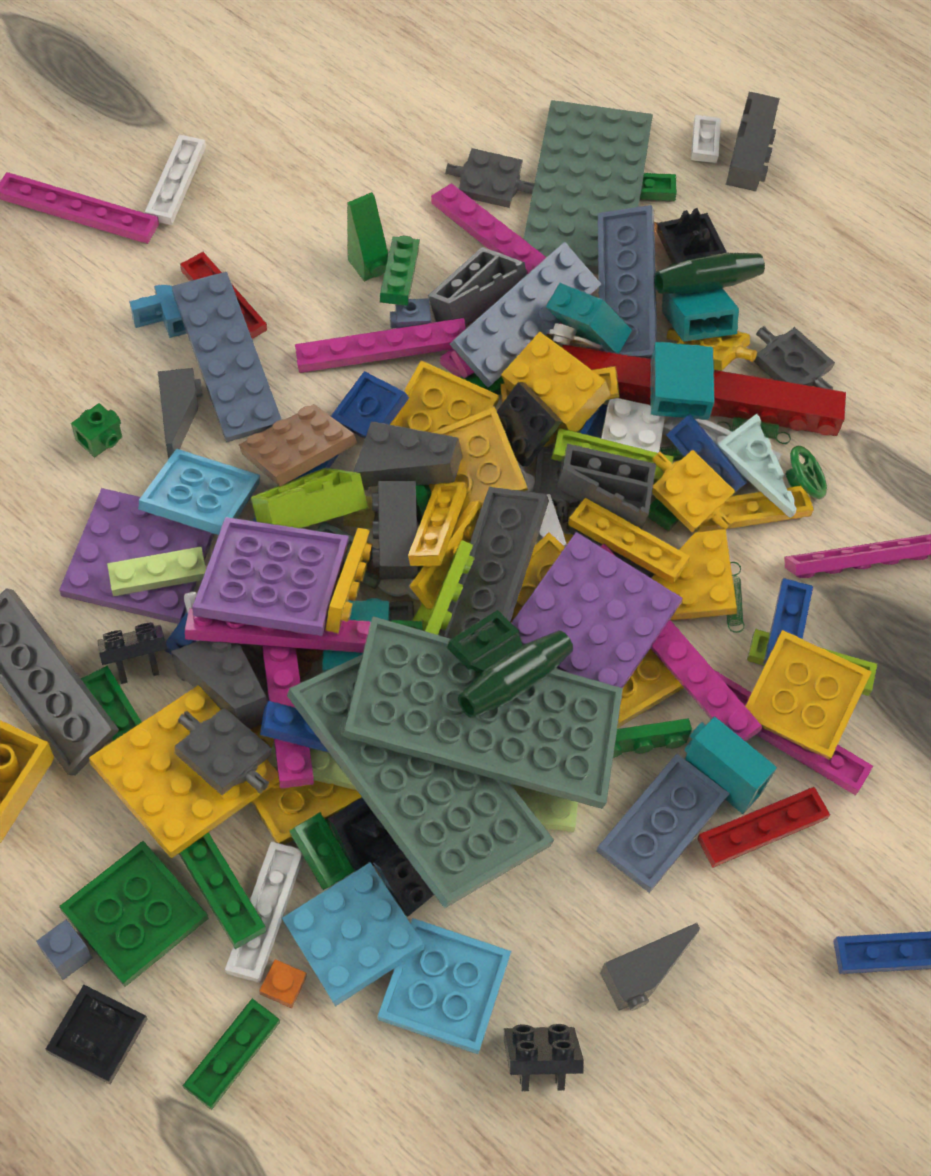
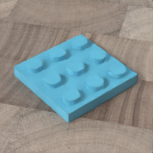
(199, 491)
(353, 933)
(446, 988)

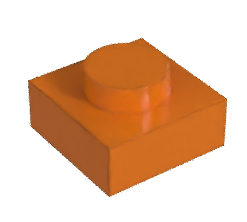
(283, 983)

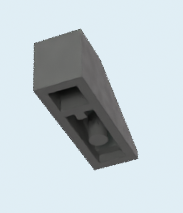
(178, 404)
(639, 972)

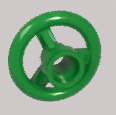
(808, 474)

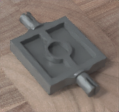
(490, 177)
(793, 359)
(546, 482)
(223, 751)

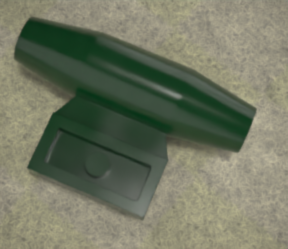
(708, 273)
(504, 662)

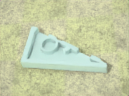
(757, 463)

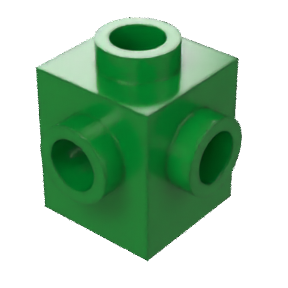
(97, 429)

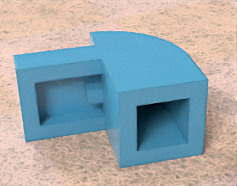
(157, 309)

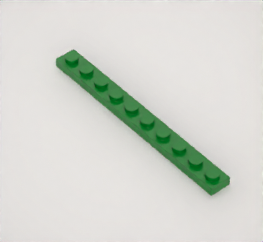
(202, 857)

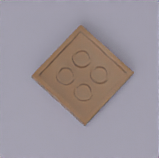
(297, 444)

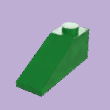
(365, 238)

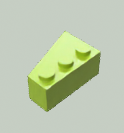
(311, 499)

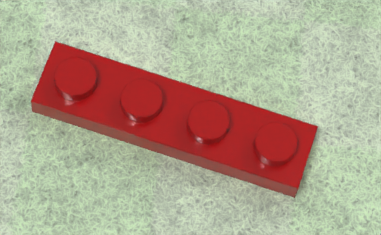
(202, 266)
(763, 826)

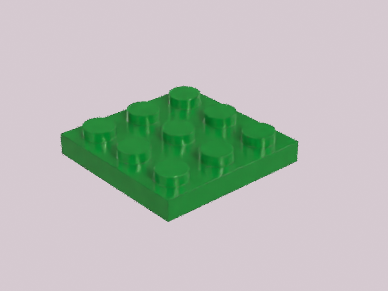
(133, 913)

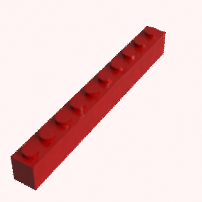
(734, 394)

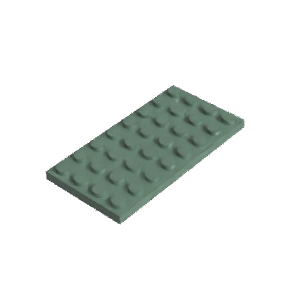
(586, 167)
(544, 740)
(445, 820)

